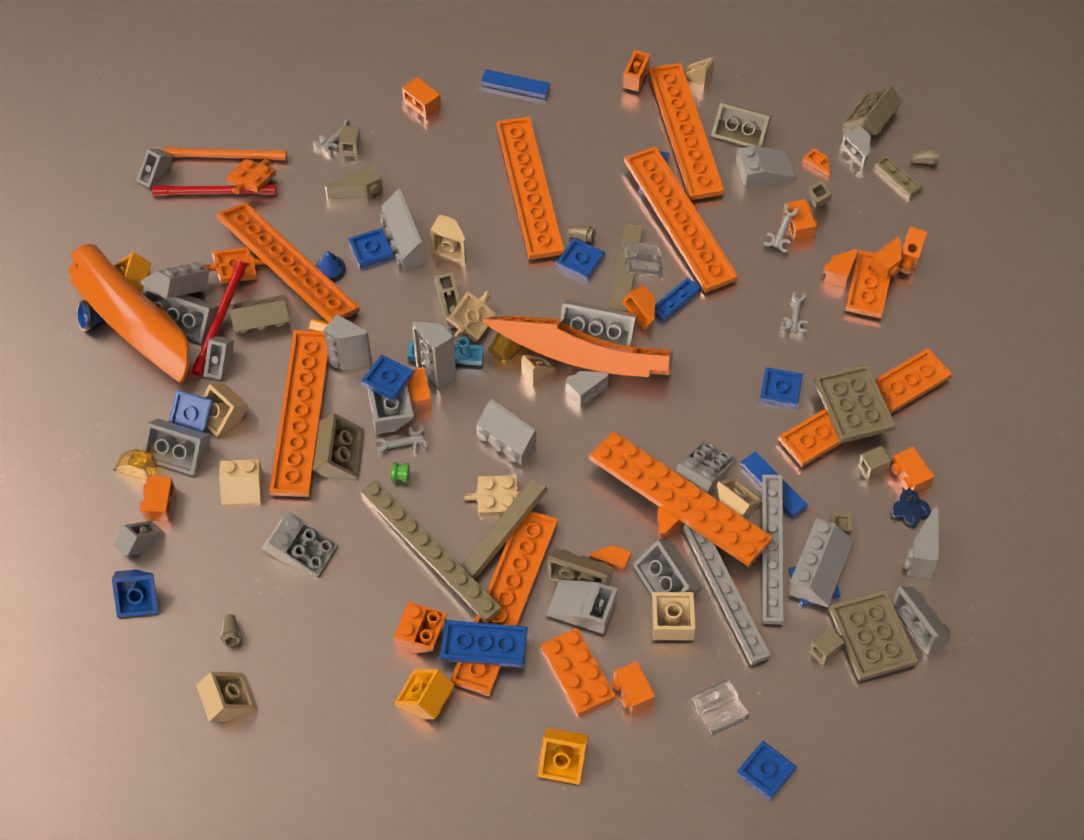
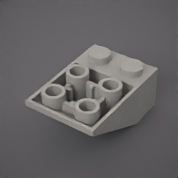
(705, 466)
(299, 545)
(583, 604)

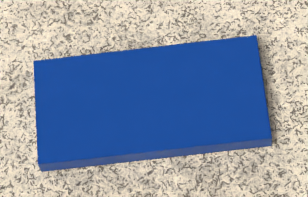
(484, 643)

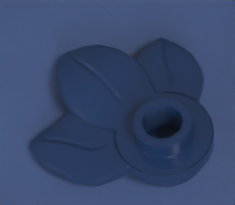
(912, 510)

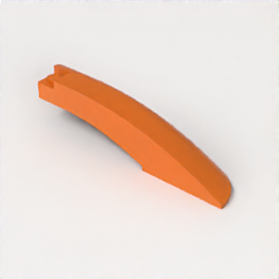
(129, 311)
(580, 349)

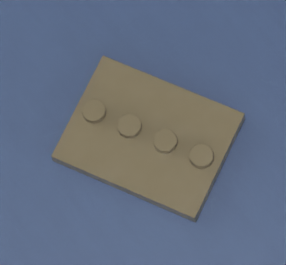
(854, 403)
(873, 635)

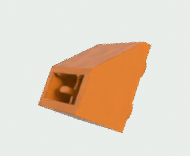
(419, 628)

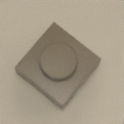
(843, 521)

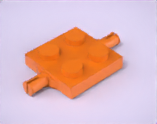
(251, 175)
(225, 262)

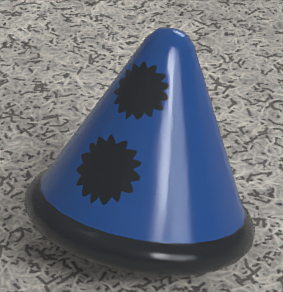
(331, 265)
(87, 316)

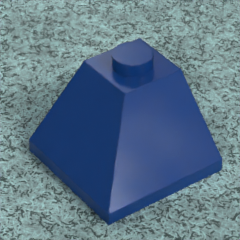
(134, 593)

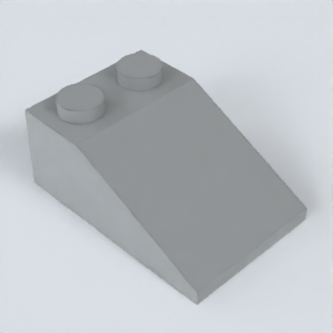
(763, 166)
(924, 553)

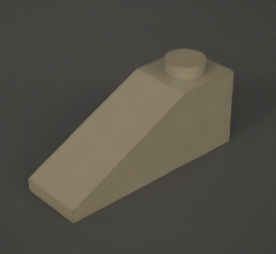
(357, 184)
(447, 294)

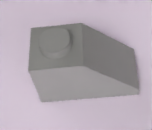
(857, 144)
(153, 167)
(218, 357)
(585, 385)
(137, 537)

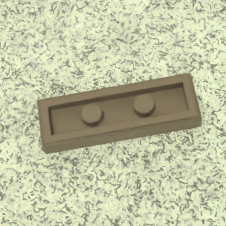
(898, 176)

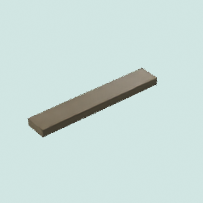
(624, 281)
(504, 528)

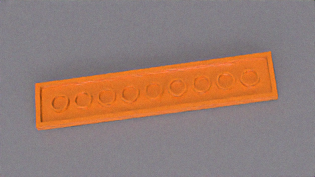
(685, 131)
(529, 188)
(681, 219)
(288, 262)
(898, 388)
(300, 415)
(681, 498)
(510, 590)

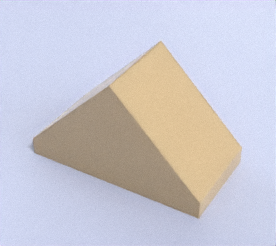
(700, 71)
(536, 368)

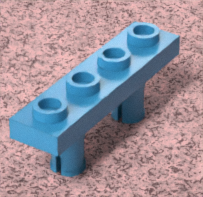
(464, 352)

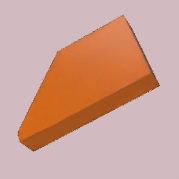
(818, 161)
(612, 555)

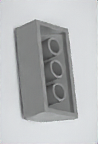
(402, 231)
(189, 313)
(600, 321)
(435, 352)
(821, 563)

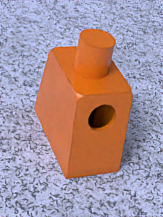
(912, 249)

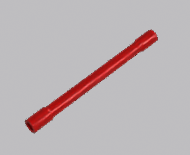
(165, 190)
(236, 276)

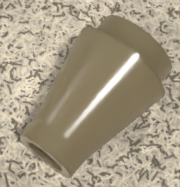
(927, 156)
(584, 234)
(230, 631)

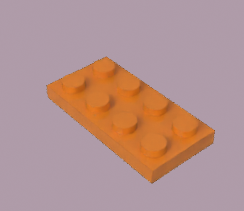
(867, 288)
(577, 672)

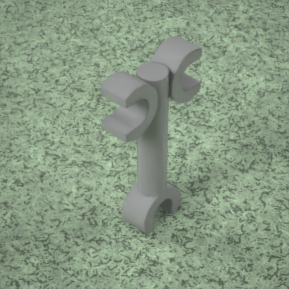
(330, 143)
(778, 241)
(795, 325)
(415, 439)

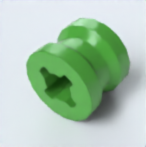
(400, 472)

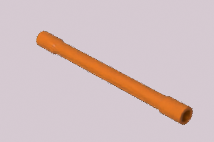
(178, 152)

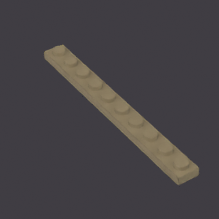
(431, 551)

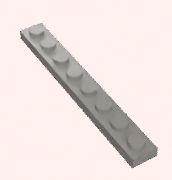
(773, 554)
(728, 597)

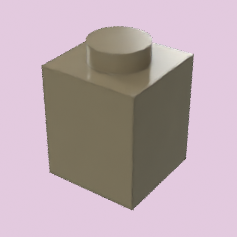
(349, 140)
(819, 194)
(875, 462)
(827, 645)

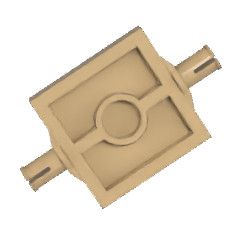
(469, 316)
(494, 494)

